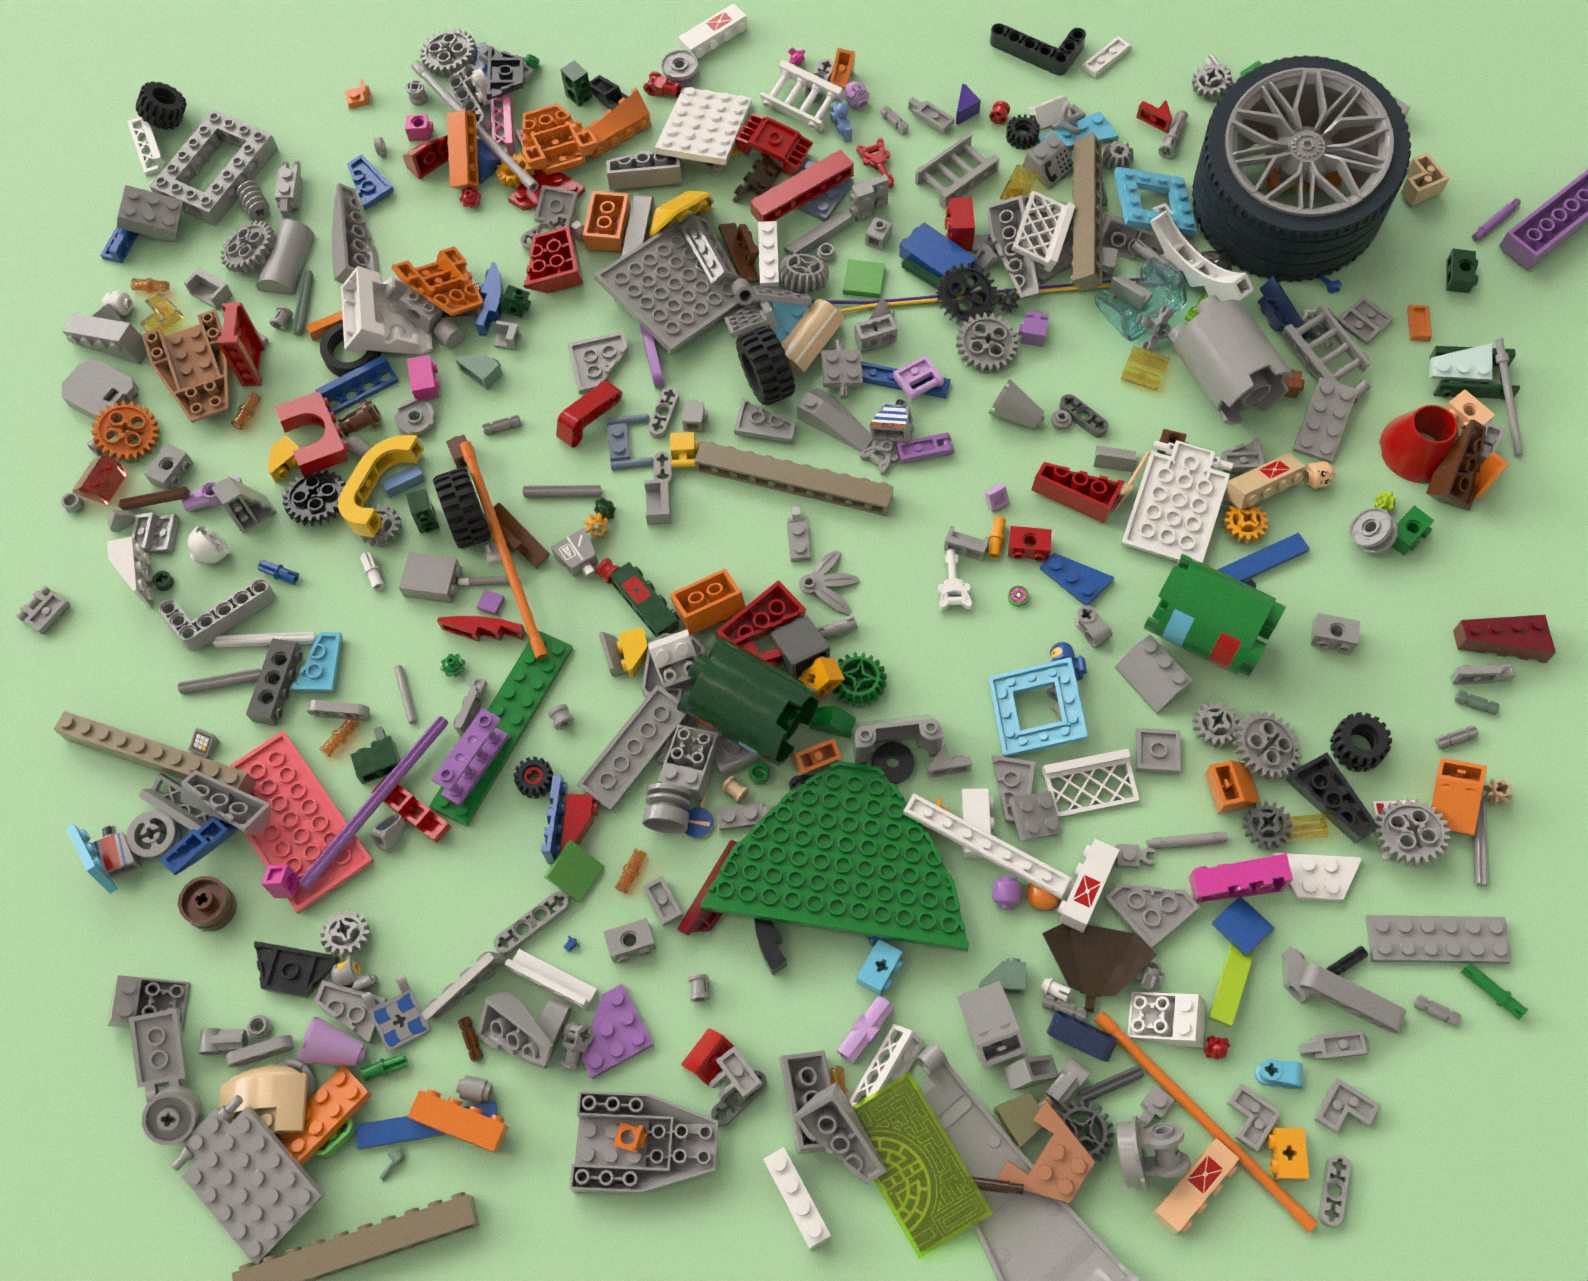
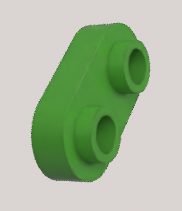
(338, 1139)

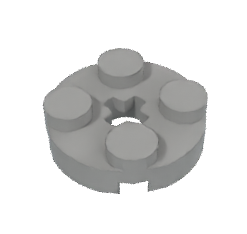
(422, 424)

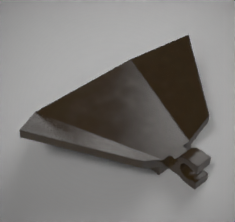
(1098, 959)

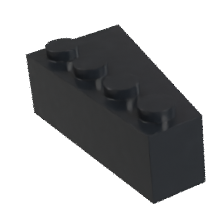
(1331, 794)

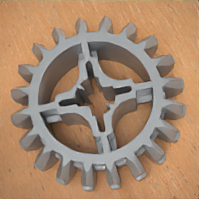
(803, 272)

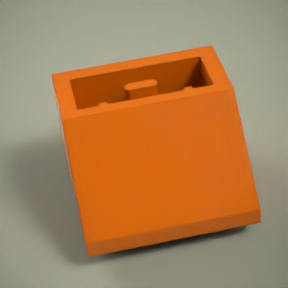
(1231, 786)

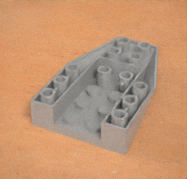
(676, 1149)

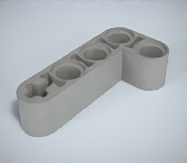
(462, 89)

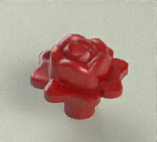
(470, 197)
(1216, 1047)

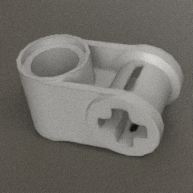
(1092, 626)

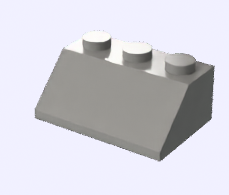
(1154, 674)

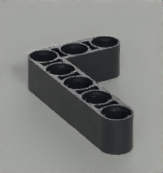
(1037, 52)

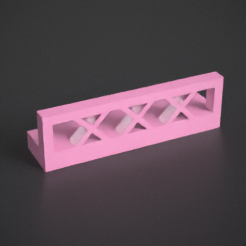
(507, 125)

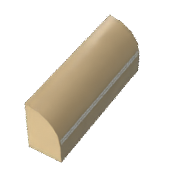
(811, 334)

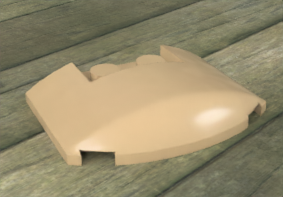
(273, 1093)

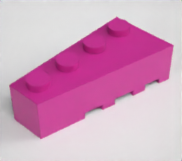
(1241, 879)

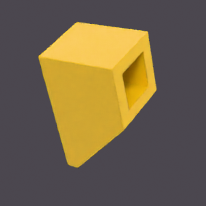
(282, 458)
(635, 648)

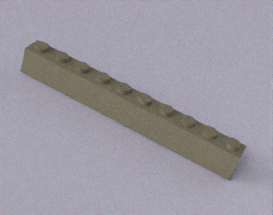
(1087, 213)
(794, 478)
(147, 752)
(367, 1243)

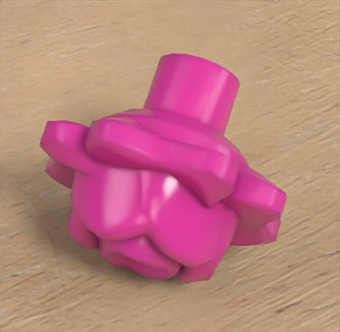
(797, 57)

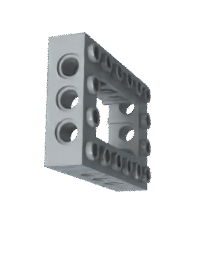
(213, 204)

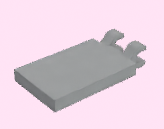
(158, 1050)

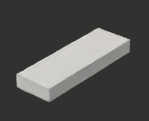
(1106, 57)

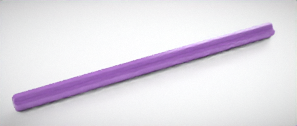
(373, 803)

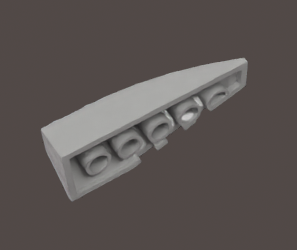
(1004, 221)
(349, 236)

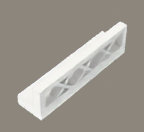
(150, 143)
(552, 979)
(900, 1061)

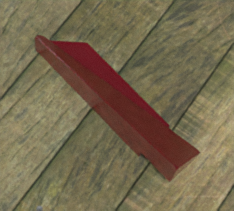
(702, 920)

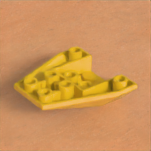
(678, 210)

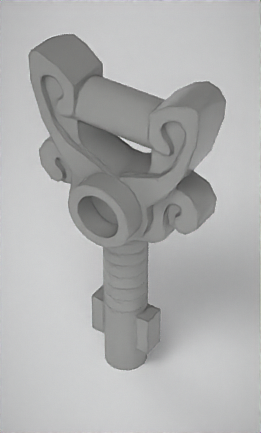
(884, 448)

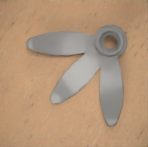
(821, 581)

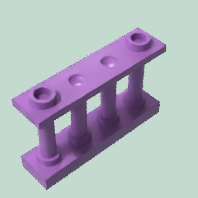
(470, 757)

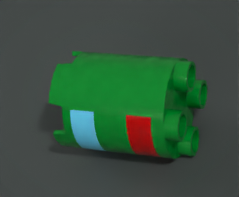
(1214, 616)

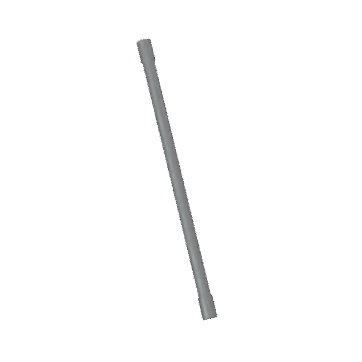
(524, 177)

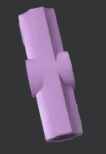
(203, 497)
(865, 1029)

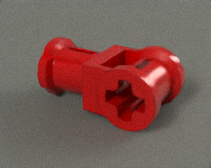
(661, 86)

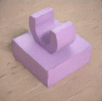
(997, 497)

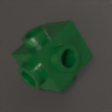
(515, 301)

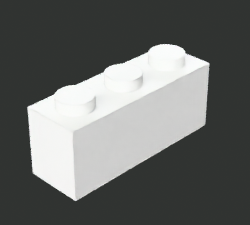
(976, 811)

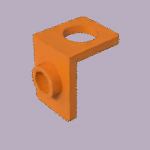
(639, 1141)

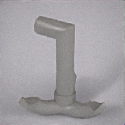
(1066, 120)

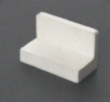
(1049, 111)

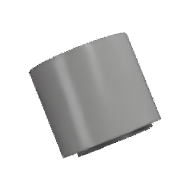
(449, 333)

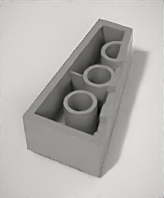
(643, 171)
(106, 336)

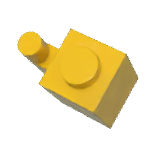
(683, 449)

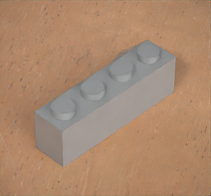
(225, 802)

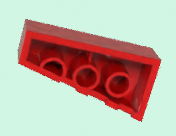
(759, 618)

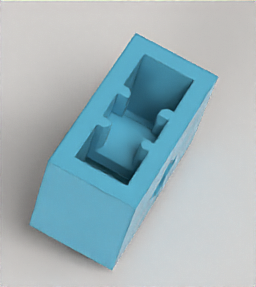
(880, 954)

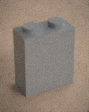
(430, 577)

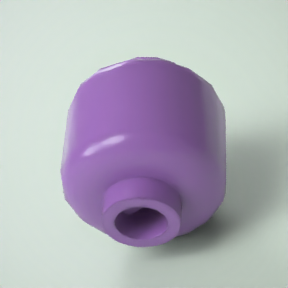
(1007, 892)

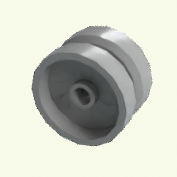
(169, 1129)

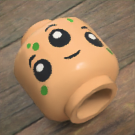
(1319, 475)

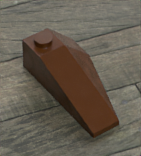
(1456, 475)

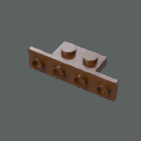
(741, 249)
(519, 538)

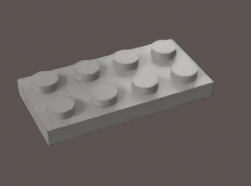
(1325, 420)

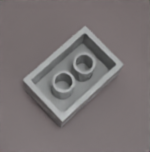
(149, 213)

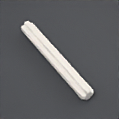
(263, 639)

